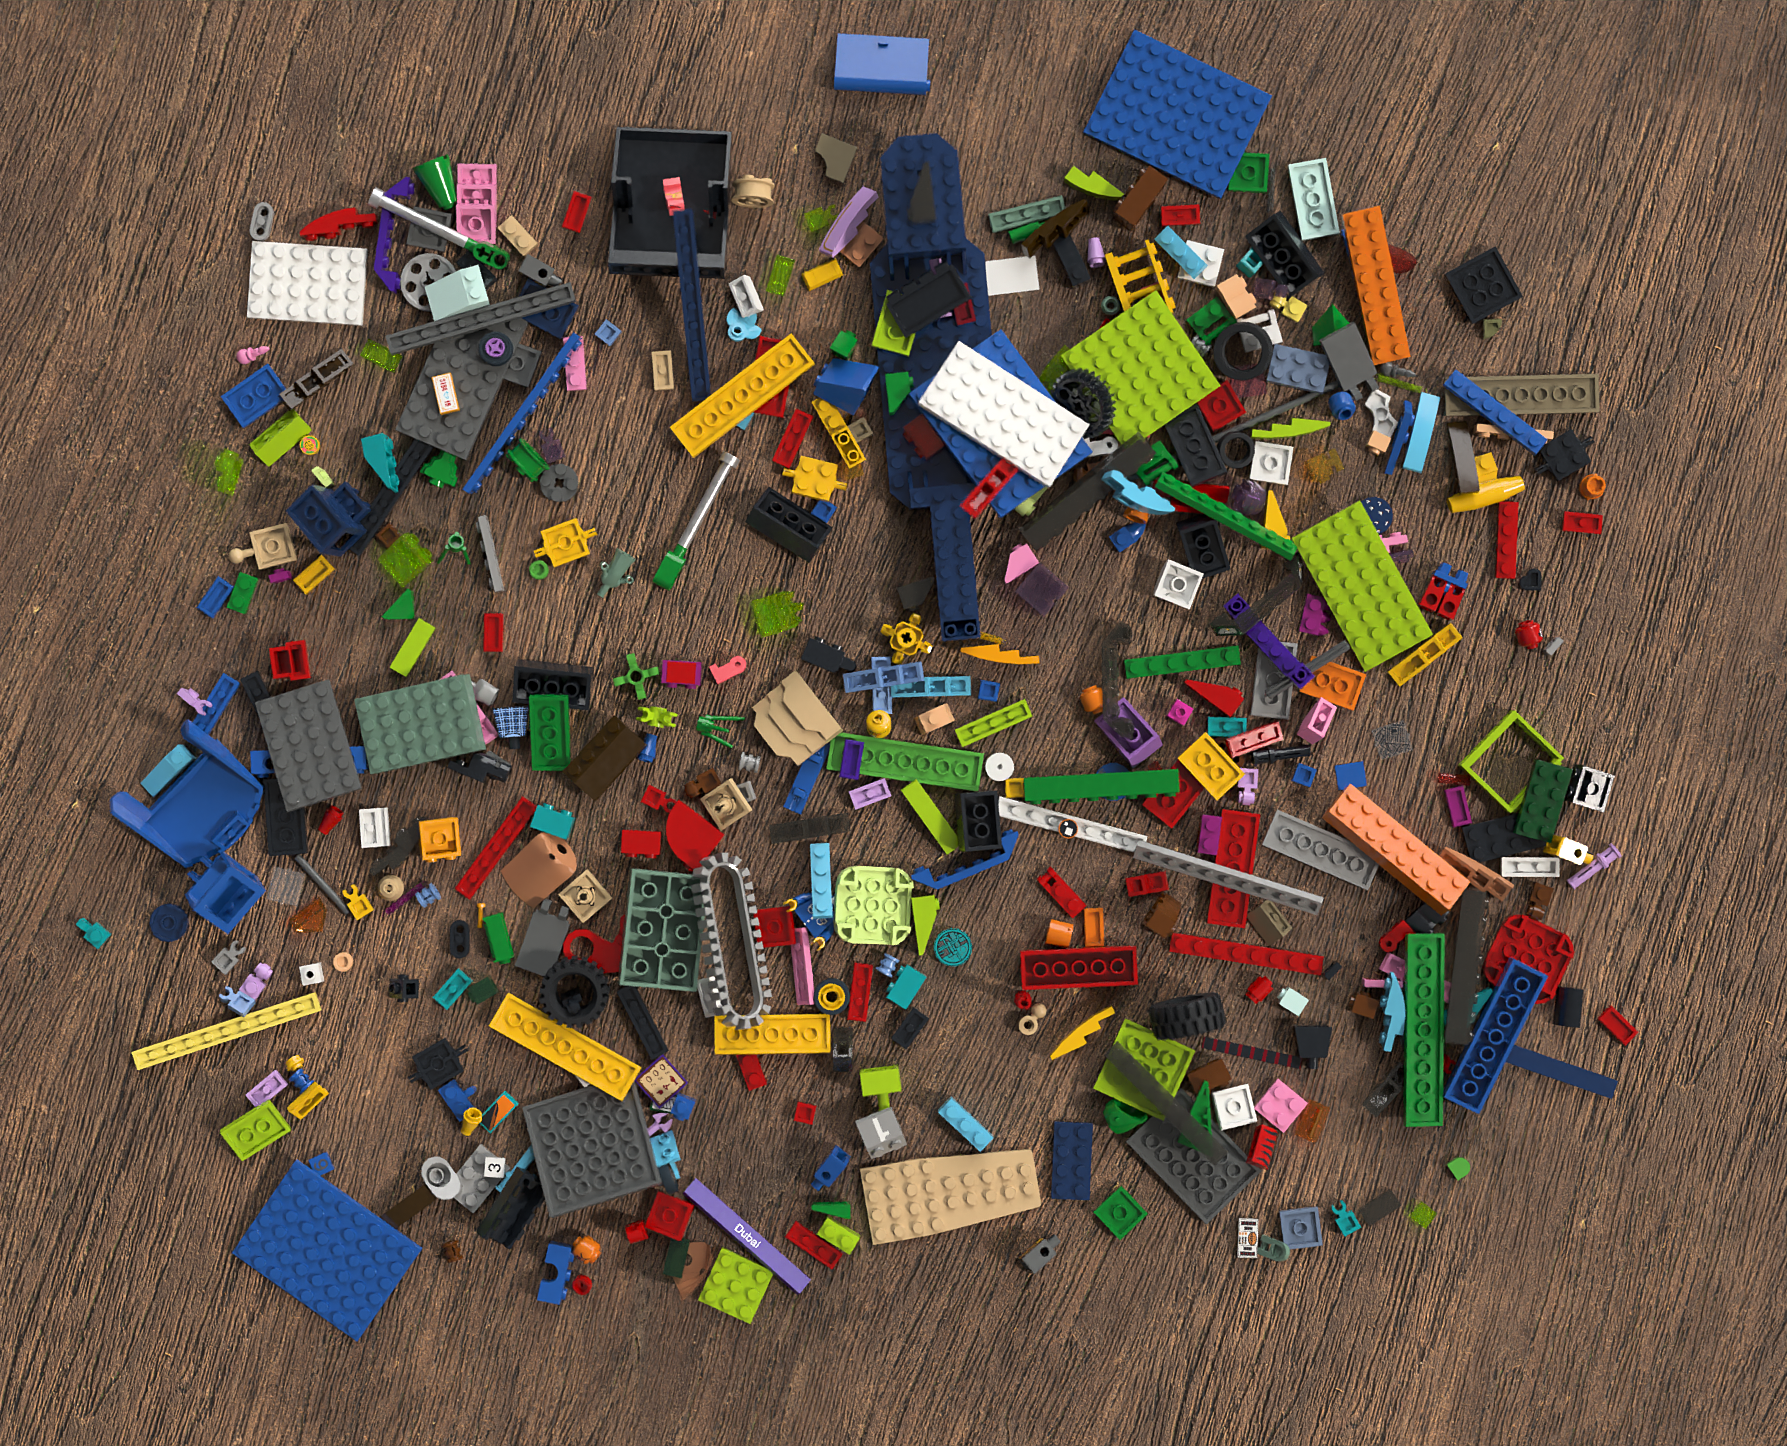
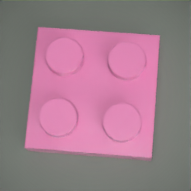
(1280, 1105)

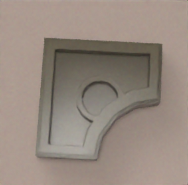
(837, 156)

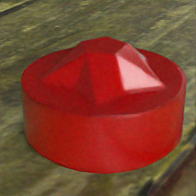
(582, 1284)

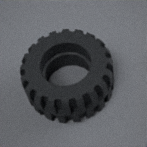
(1187, 1016)

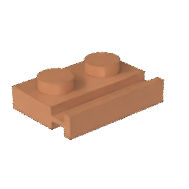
(862, 245)

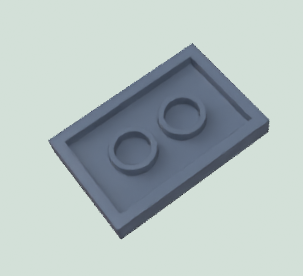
(1298, 369)

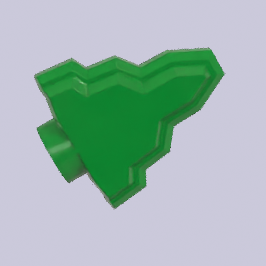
(441, 470)

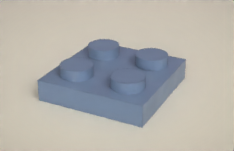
(1301, 1227)

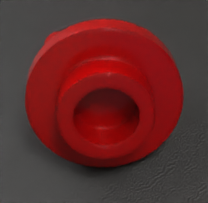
(1446, 1063)

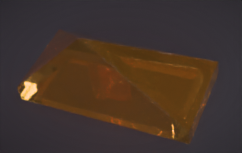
(310, 918)

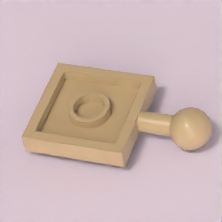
(270, 546)

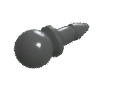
(1389, 369)

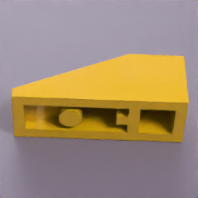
(1273, 518)

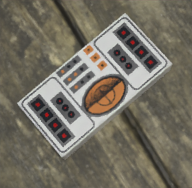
(1247, 1238)

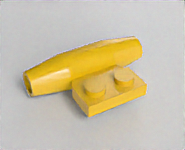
(1491, 489)

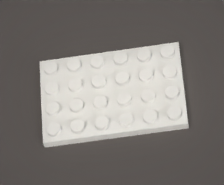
(307, 283)

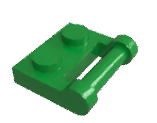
(1207, 316)
(1161, 456)

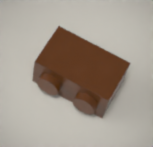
(1213, 1072)

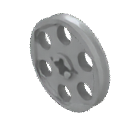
(421, 278)

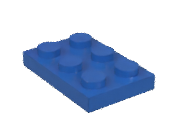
(254, 396)

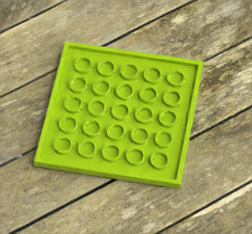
(1146, 365)

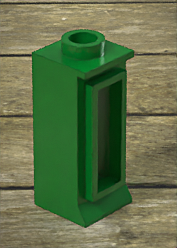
(498, 938)

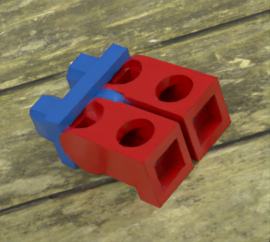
(1447, 586)

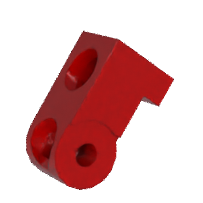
(1389, 941)
(636, 1231)

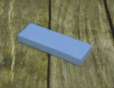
(882, 696)

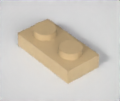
(517, 236)
(663, 370)

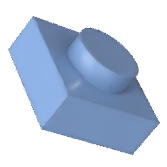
(608, 333)

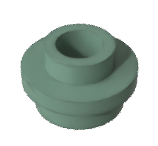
(1110, 299)

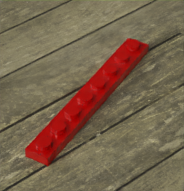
(1246, 953)

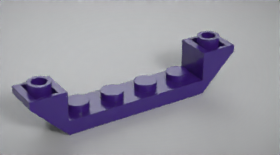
(402, 190)
(1271, 646)

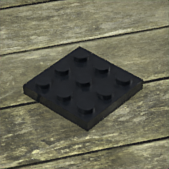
(1483, 285)

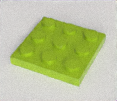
(736, 1285)

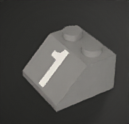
(881, 1132)

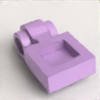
(1248, 781)
(253, 984)

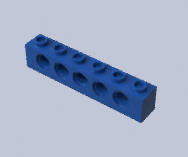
(260, 760)

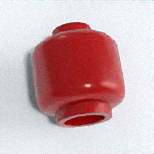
(1528, 634)

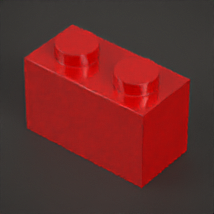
(641, 842)

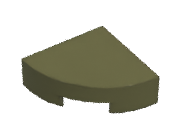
(1490, 327)

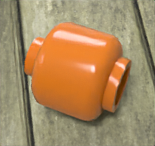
(1092, 699)
(586, 1249)

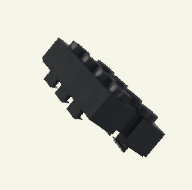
(513, 1208)

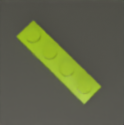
(993, 723)

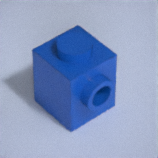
(682, 1107)

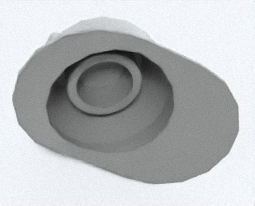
(440, 1178)

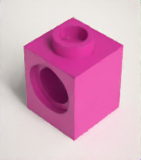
(1179, 712)

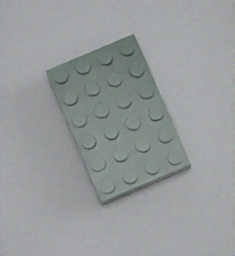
(420, 724)
(661, 931)

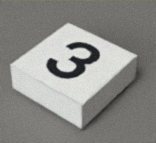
(494, 1167)

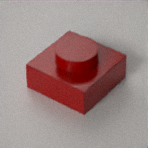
(805, 1112)

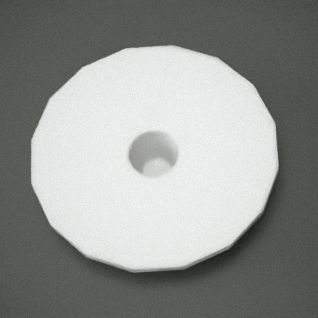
(999, 766)

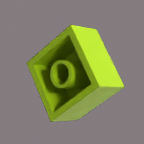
(880, 1082)

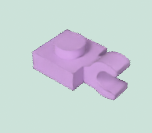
(192, 699)

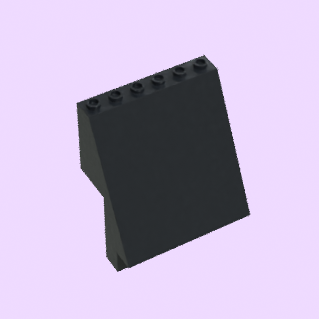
(641, 225)

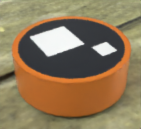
(1068, 828)

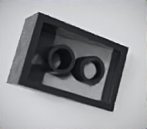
(1203, 545)

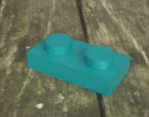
(1226, 726)
(453, 989)

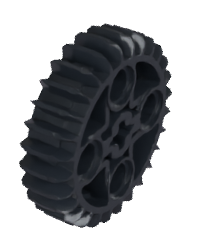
(1083, 401)

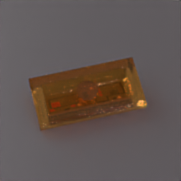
(1312, 1121)

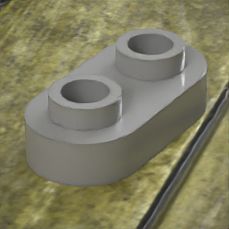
(261, 222)

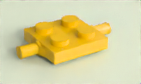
(814, 479)
(565, 542)

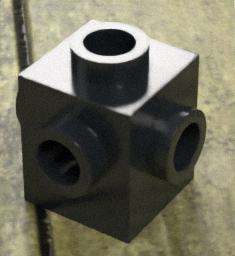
(403, 988)

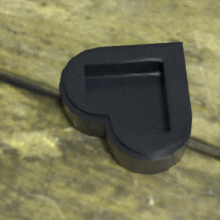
(1531, 581)

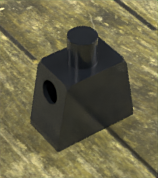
(1312, 1042)

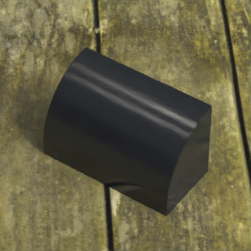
(1568, 1006)

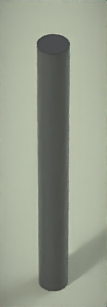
(322, 884)

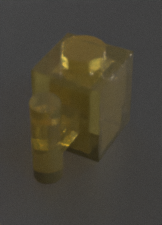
(1320, 467)

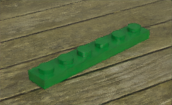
(1182, 662)

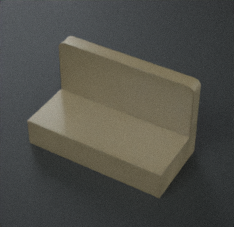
(1269, 922)

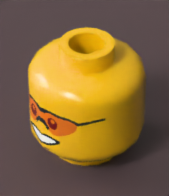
(878, 724)

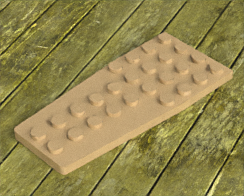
(947, 1192)

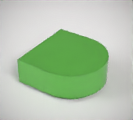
(1459, 1167)

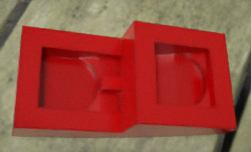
(1147, 883)

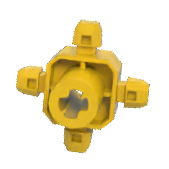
(897, 642)

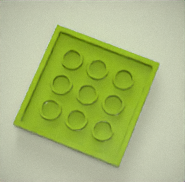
(1161, 1058)

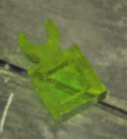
(818, 218)

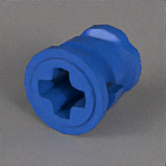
(301, 1080)

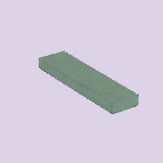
(1025, 214)

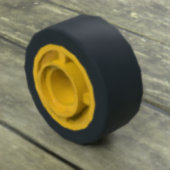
(836, 986)

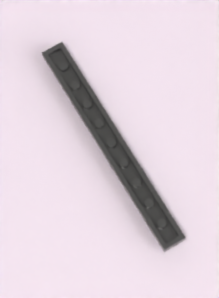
(480, 318)

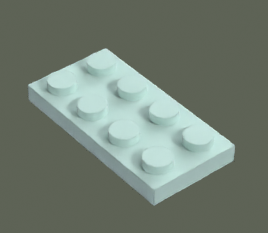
(1313, 199)

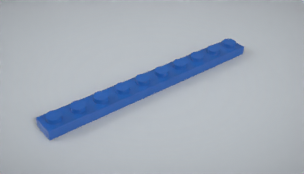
(528, 407)

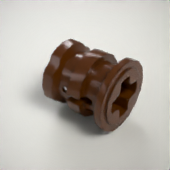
(452, 1251)

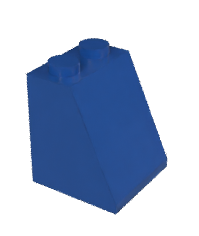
(845, 383)

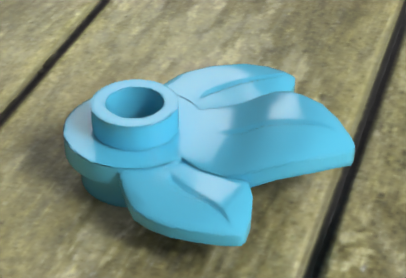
(745, 325)

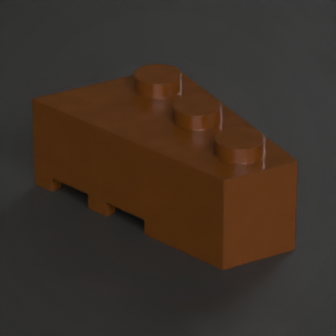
(1163, 915)

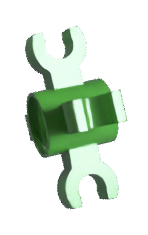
(644, 673)

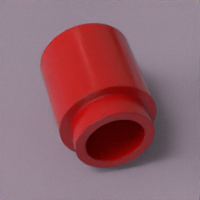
(1259, 989)

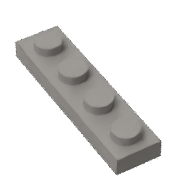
(488, 546)

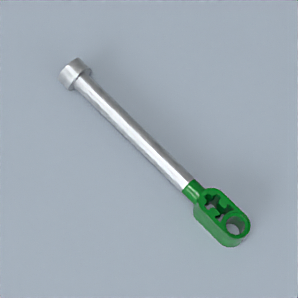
(378, 199)
(674, 561)

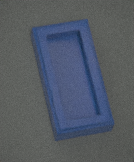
(215, 597)

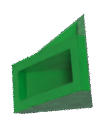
(1328, 323)

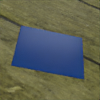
(1350, 774)

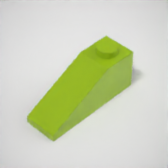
(924, 916)

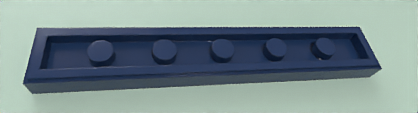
(1562, 1071)

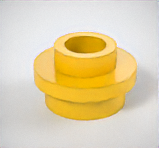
(294, 1063)

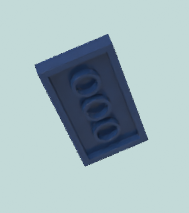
(1071, 1160)

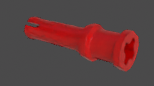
(1022, 1000)

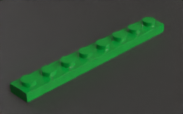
(1226, 516)

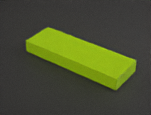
(412, 647)

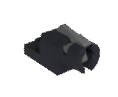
(482, 766)

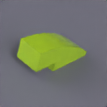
(1092, 185)

